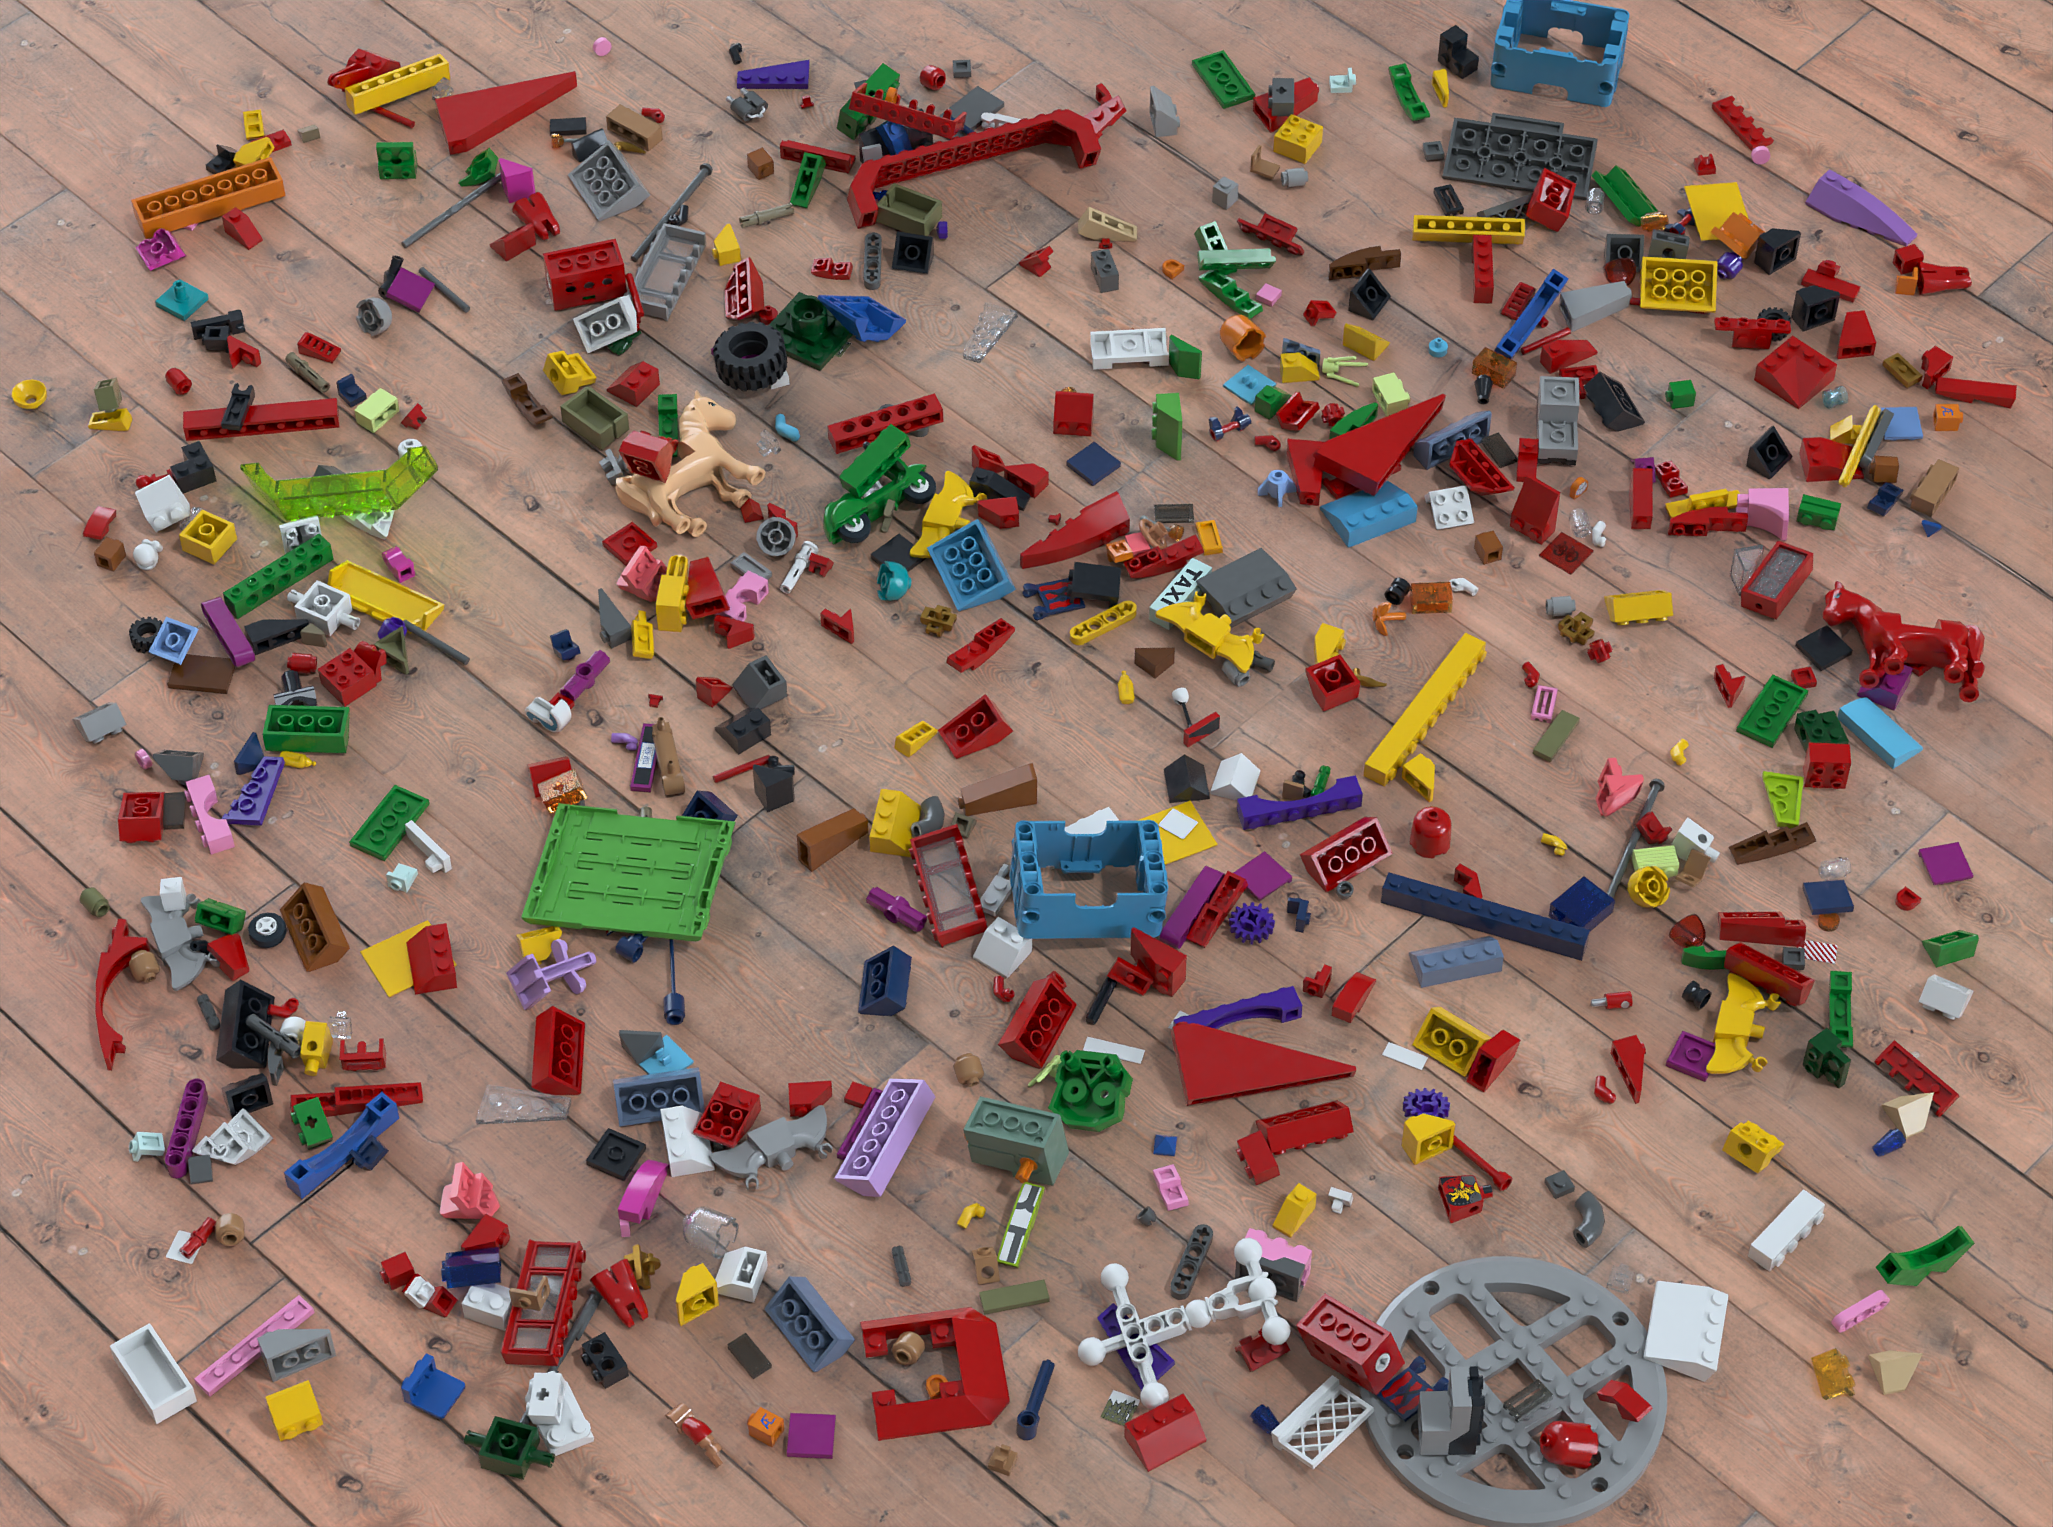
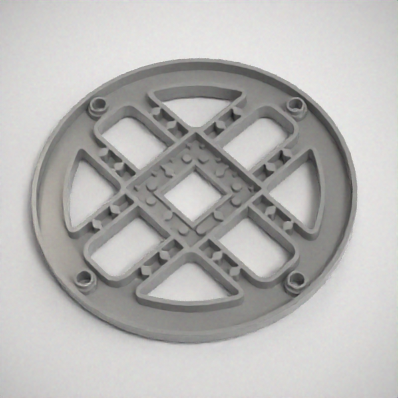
(1584, 1303)

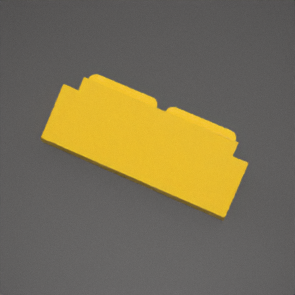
(383, 597)

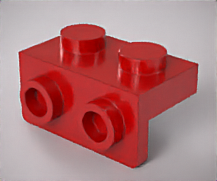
(1296, 412)
(1258, 1351)

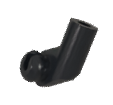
(734, 53)
(680, 219)
(773, 762)
(1299, 778)
(199, 945)

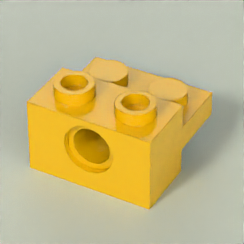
(567, 372)
(1752, 1146)

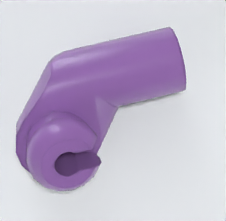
(625, 738)

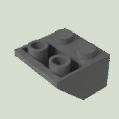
(760, 684)

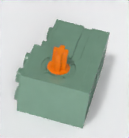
(1017, 1140)

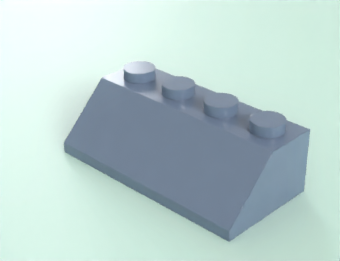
(1440, 445)
(1457, 961)
(643, 1096)
(809, 1323)

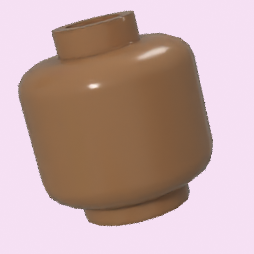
(144, 966)
(968, 1069)
(229, 1229)
(908, 1348)

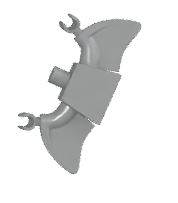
(174, 940)
(775, 1145)

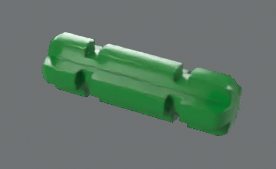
(1321, 780)

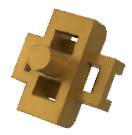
(935, 619)
(1580, 628)

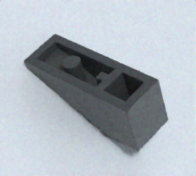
(614, 627)

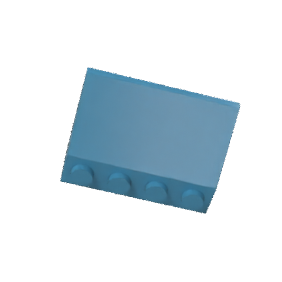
(1369, 516)
(971, 567)

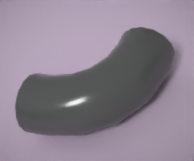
(933, 817)
(1592, 1221)

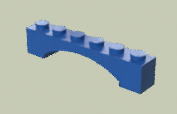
(1532, 315)
(310, 1173)

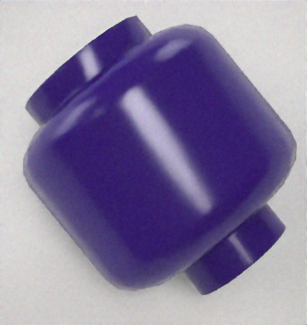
(1729, 265)
(390, 625)

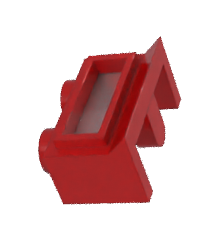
(362, 1059)

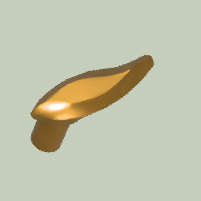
(622, 145)
(1367, 681)

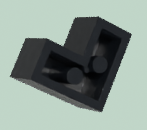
(1455, 54)
(195, 470)

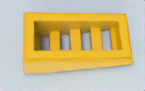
(1440, 85)
(116, 421)
(909, 743)

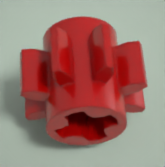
(1332, 414)
(1599, 650)

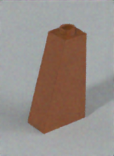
(1000, 792)
(830, 838)

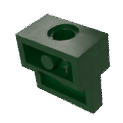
(1819, 728)
(1826, 1058)

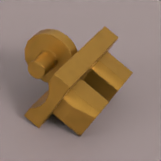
(644, 1266)

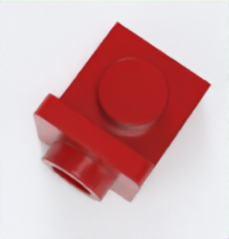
(1318, 309)
(1652, 829)
(1319, 984)

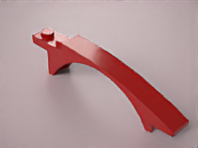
(110, 965)

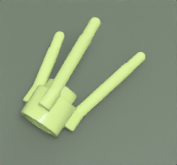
(1331, 365)
(1051, 1069)

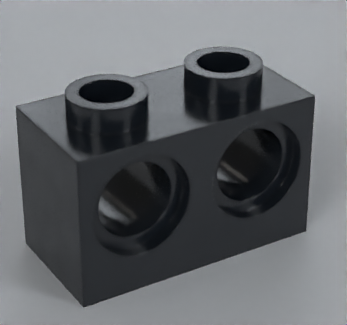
(607, 1359)

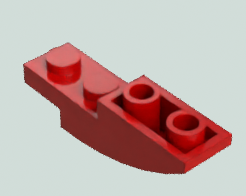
(1707, 519)
(1169, 559)
(983, 646)

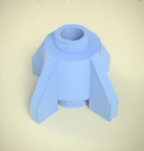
(1277, 485)

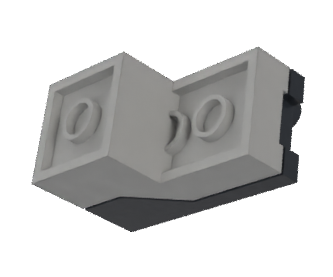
(1557, 420)
(1452, 1418)

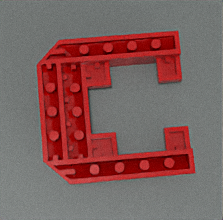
(963, 1403)

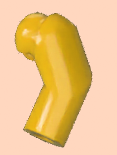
(1677, 752)
(970, 1212)

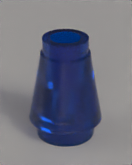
(1889, 1142)
(1264, 1418)

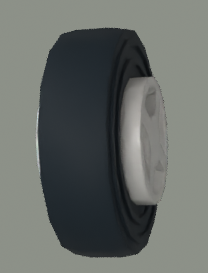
(274, 928)

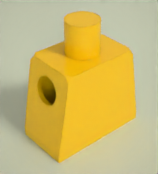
(315, 1046)

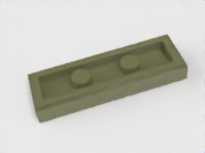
(1556, 735)
(1014, 1297)

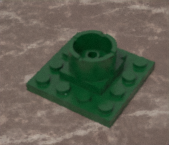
(810, 331)

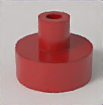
(768, 314)
(1058, 979)

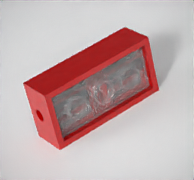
(1777, 580)

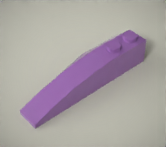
(1850, 203)

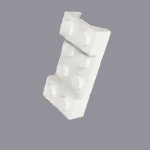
(1129, 346)

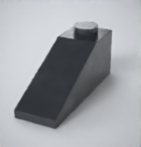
(996, 487)
(273, 633)

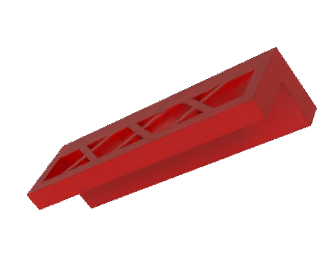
(834, 160)

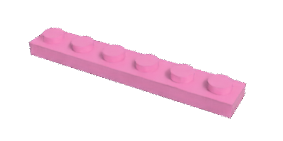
(248, 1349)

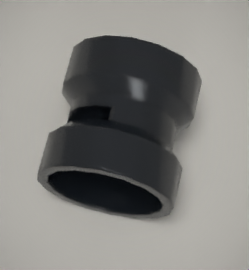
(1397, 591)
(1696, 994)

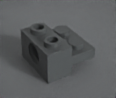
(1661, 240)

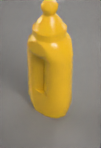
(1125, 689)
(296, 759)

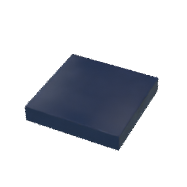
(1093, 463)
(1828, 897)

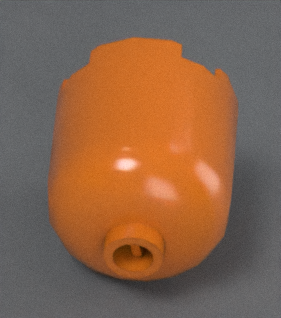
(1242, 337)

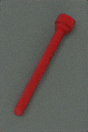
(1501, 1179)

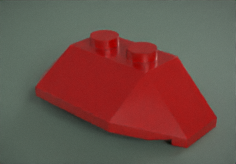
(744, 291)
(1477, 469)

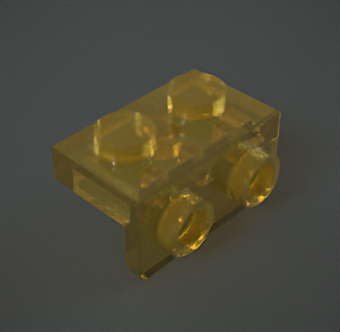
(1833, 1374)

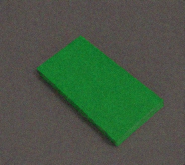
(1223, 79)
(1772, 711)
(387, 822)

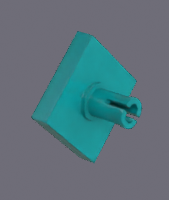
(181, 300)

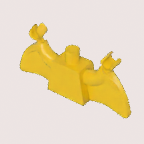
(945, 513)
(1211, 633)
(1736, 1027)

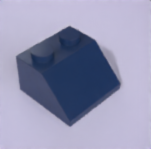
(709, 806)

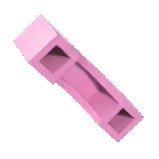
(215, 831)

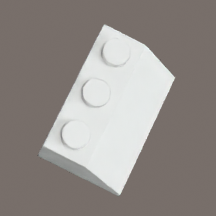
(607, 323)
(685, 1151)

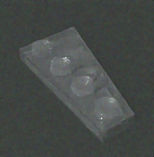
(990, 328)
(517, 1106)

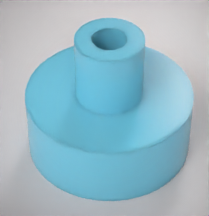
(1438, 348)

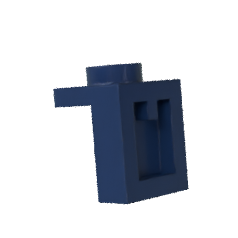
(350, 391)

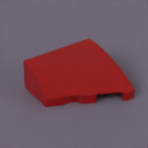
(230, 954)

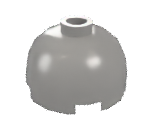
(373, 316)
(774, 528)

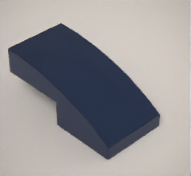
(1885, 499)

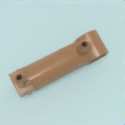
(667, 758)

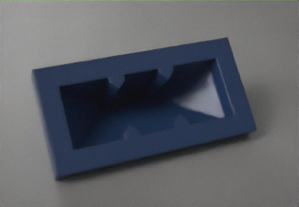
(249, 756)

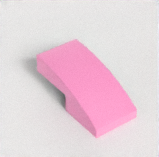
(1170, 1187)

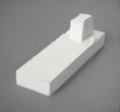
(438, 858)

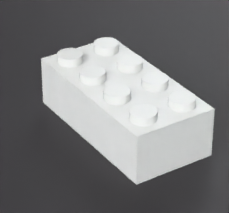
(153, 1373)

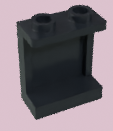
(1094, 582)

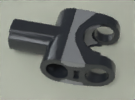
(293, 691)

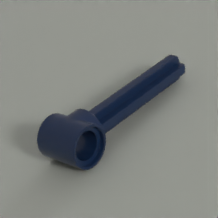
(631, 947)
(1030, 1414)

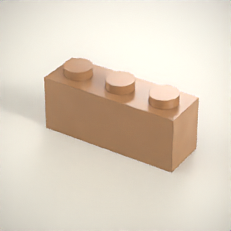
(634, 127)
(1934, 487)

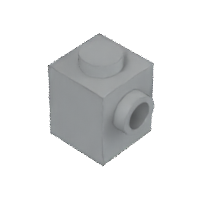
(1225, 193)

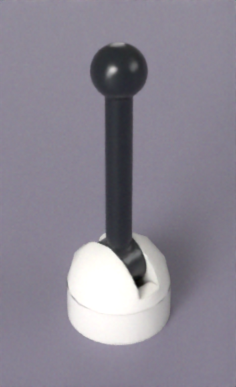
(1181, 697)

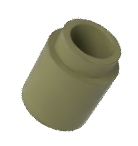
(94, 902)

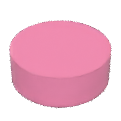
(602, 46)
(1760, 155)
(143, 759)

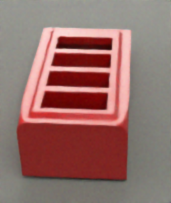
(1523, 291)
(308, 341)

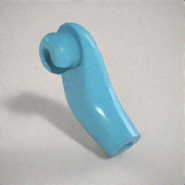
(786, 430)

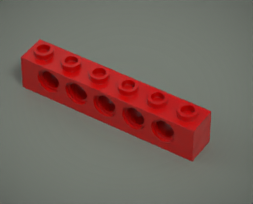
(867, 427)

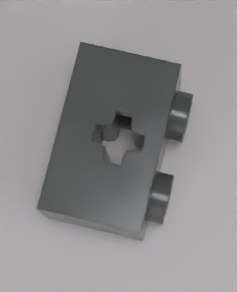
(1282, 96)
(1104, 270)

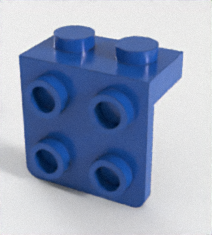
(431, 1388)

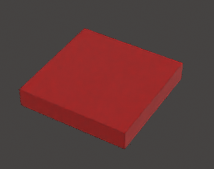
(626, 542)

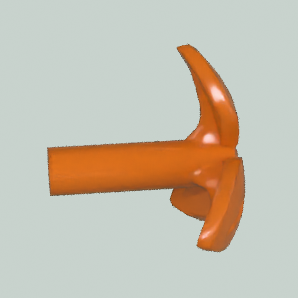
(1380, 615)

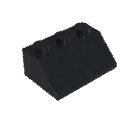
(1613, 403)

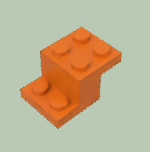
(1739, 234)

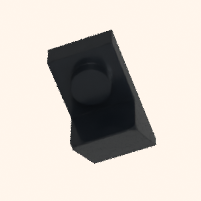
(222, 161)

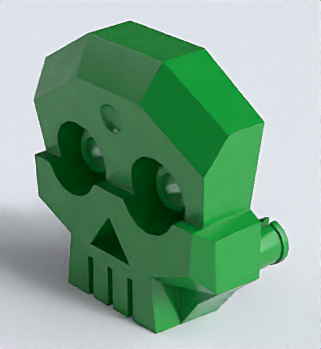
(1088, 1108)

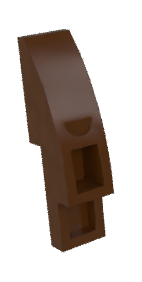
(1357, 262)

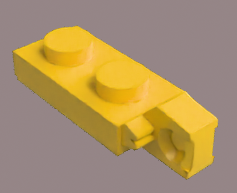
(642, 636)

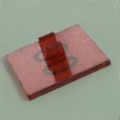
(1566, 553)

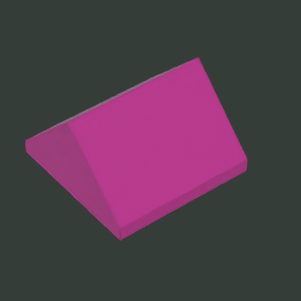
(516, 180)

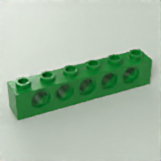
(278, 576)

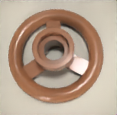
(1155, 534)

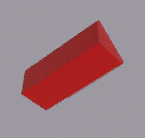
(1761, 928)

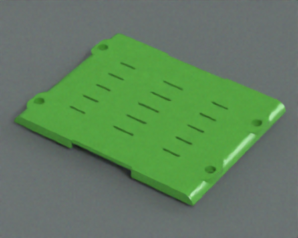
(567, 858)

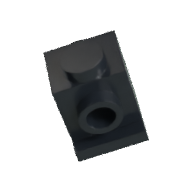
(216, 338)

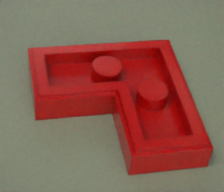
(1584, 373)

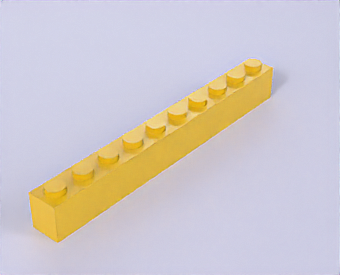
(1425, 709)

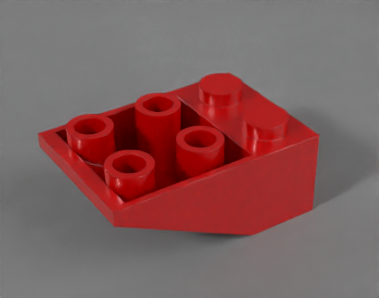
(728, 1115)

